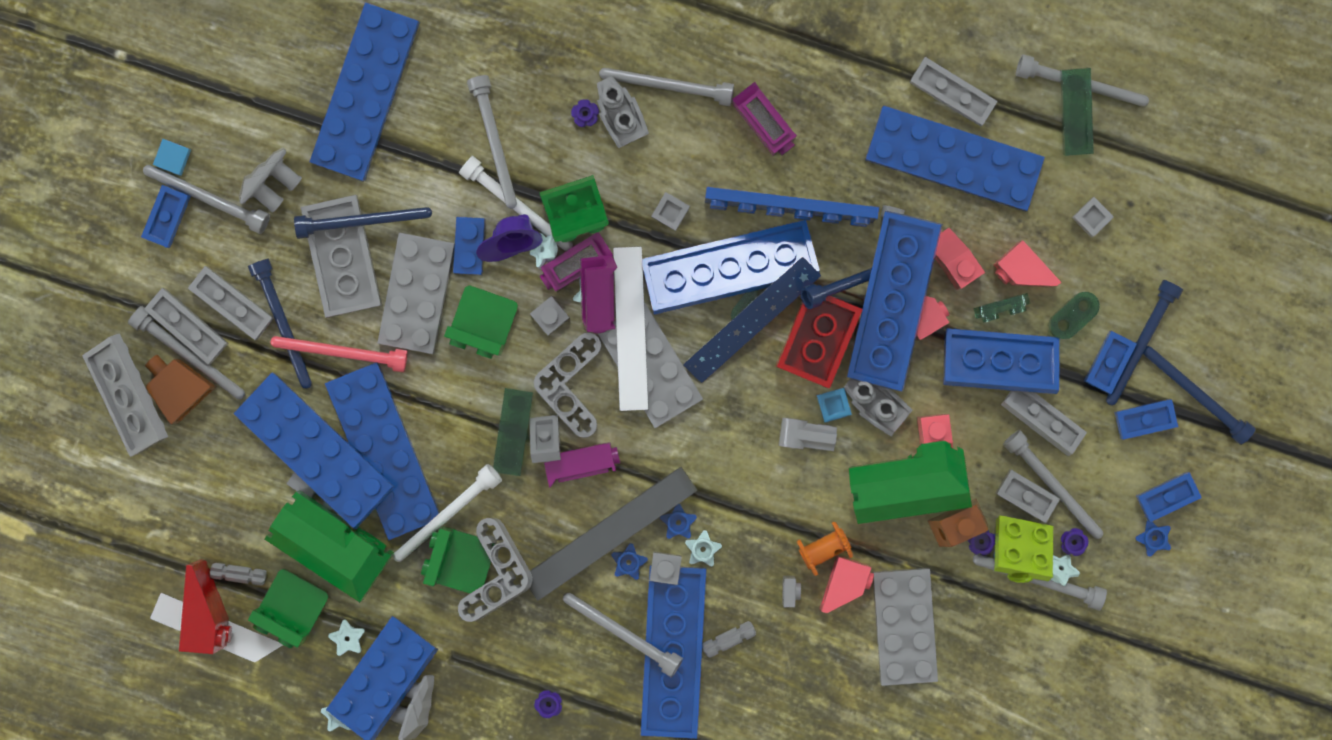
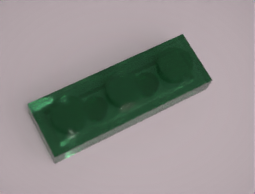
(1076, 111)
(513, 431)

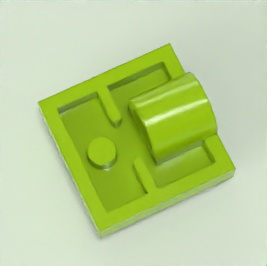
(1023, 549)

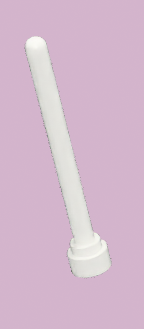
(473, 170)
(487, 478)

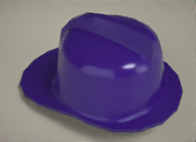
(509, 238)

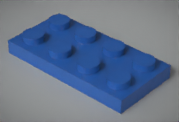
(1001, 361)
(382, 679)

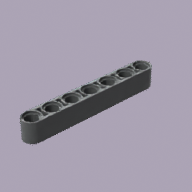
(610, 532)

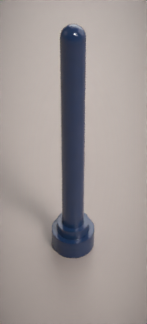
(306, 226)
(262, 272)
(814, 295)
(1167, 295)
(1240, 430)

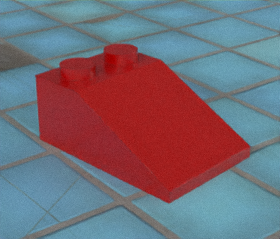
(203, 613)

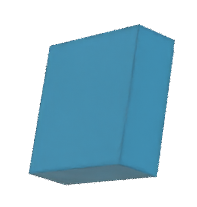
(172, 157)
(834, 405)

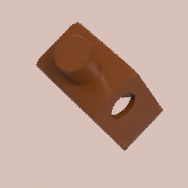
(176, 387)
(958, 525)

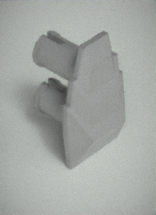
(620, 113)
(254, 185)
(878, 405)
(416, 716)

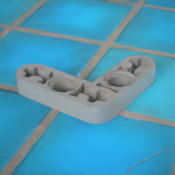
(561, 389)
(504, 580)

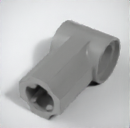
(801, 434)

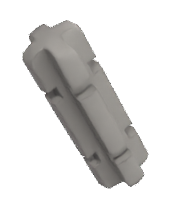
(238, 574)
(729, 639)

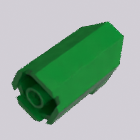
(911, 486)
(329, 546)

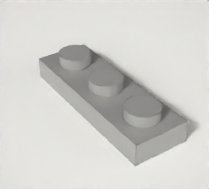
(953, 91)
(231, 303)
(186, 326)
(1045, 420)

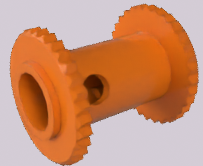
(825, 548)

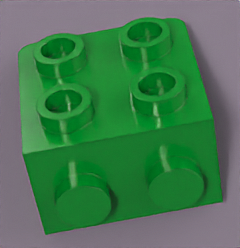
(574, 209)
(482, 322)
(456, 561)
(289, 609)

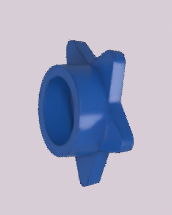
(682, 529)
(1161, 541)
(629, 554)

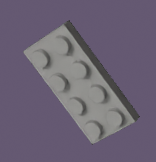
(342, 260)
(416, 293)
(668, 382)
(125, 395)
(905, 626)

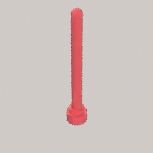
(395, 359)

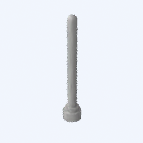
(1029, 67)
(480, 88)
(720, 93)
(254, 219)
(144, 322)
(1018, 444)
(1094, 596)
(667, 661)

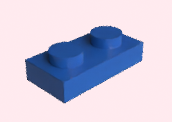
(165, 216)
(468, 236)
(1110, 362)
(1146, 419)
(1168, 496)

